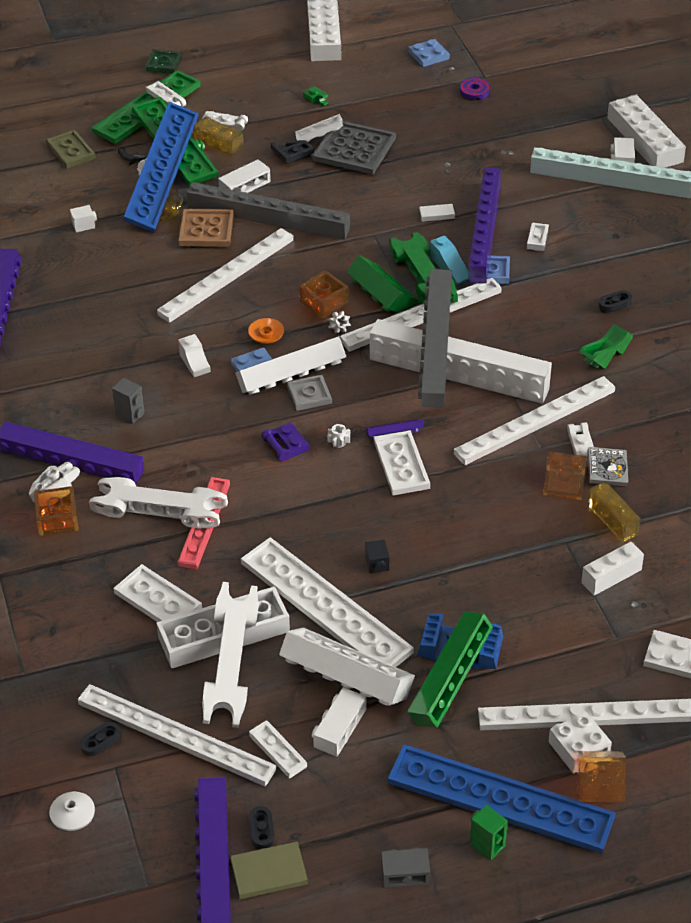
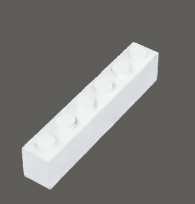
(291, 364)

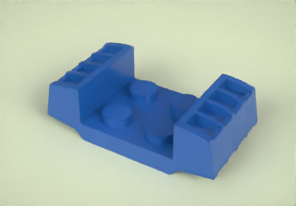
(436, 636)

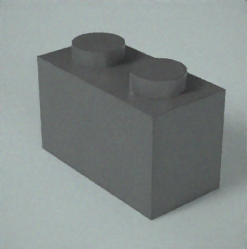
(128, 400)
(405, 867)

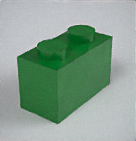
(488, 832)

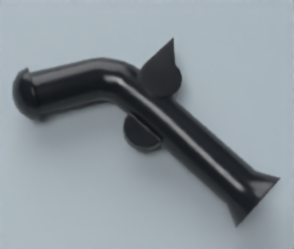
(131, 157)

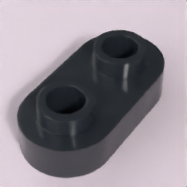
(615, 301)
(99, 739)
(261, 829)

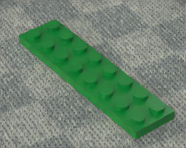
(125, 122)
(194, 164)

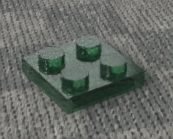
(163, 61)

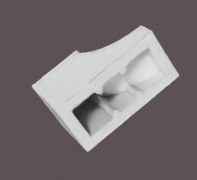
(193, 355)

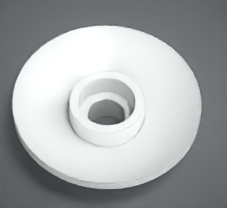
(72, 818)

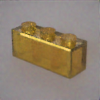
(218, 135)
(614, 511)

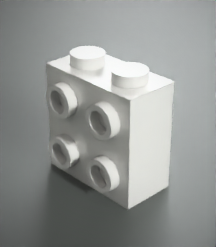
(576, 735)

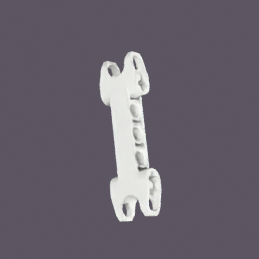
(189, 507)
(225, 691)

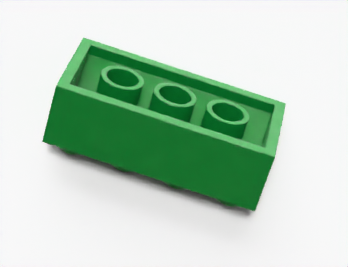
(381, 285)

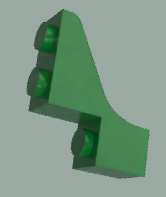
(601, 351)

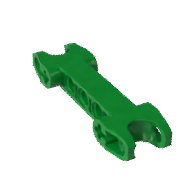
(414, 254)

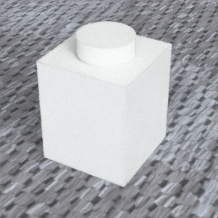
(83, 218)

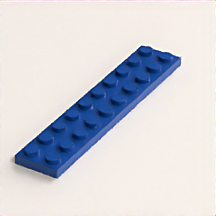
(160, 167)
(515, 801)

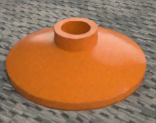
(266, 330)

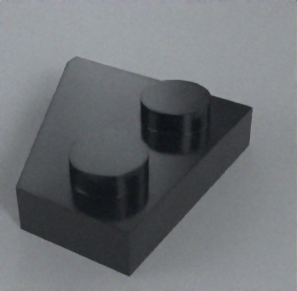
(292, 150)

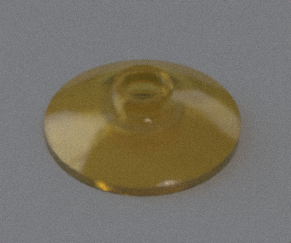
(171, 207)

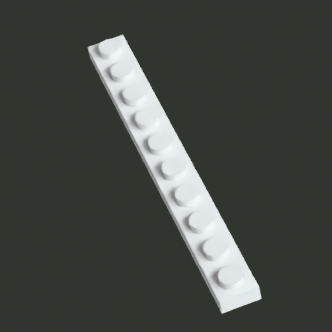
(224, 275)
(415, 315)
(533, 420)
(602, 713)
(177, 735)

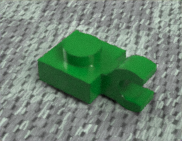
(316, 95)

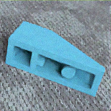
(447, 258)

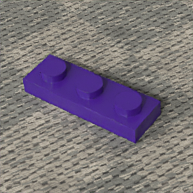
(412, 425)

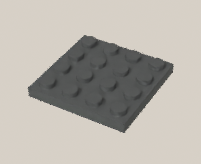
(355, 147)

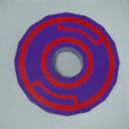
(474, 88)

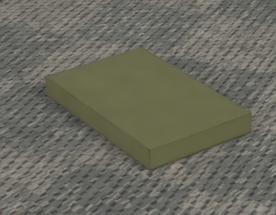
(70, 149)
(269, 870)

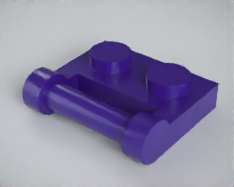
(289, 438)

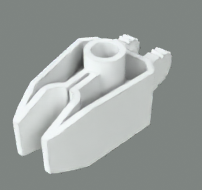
(55, 478)

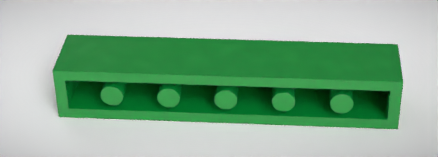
(450, 669)

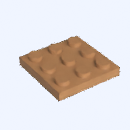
(206, 227)

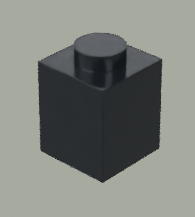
(377, 556)

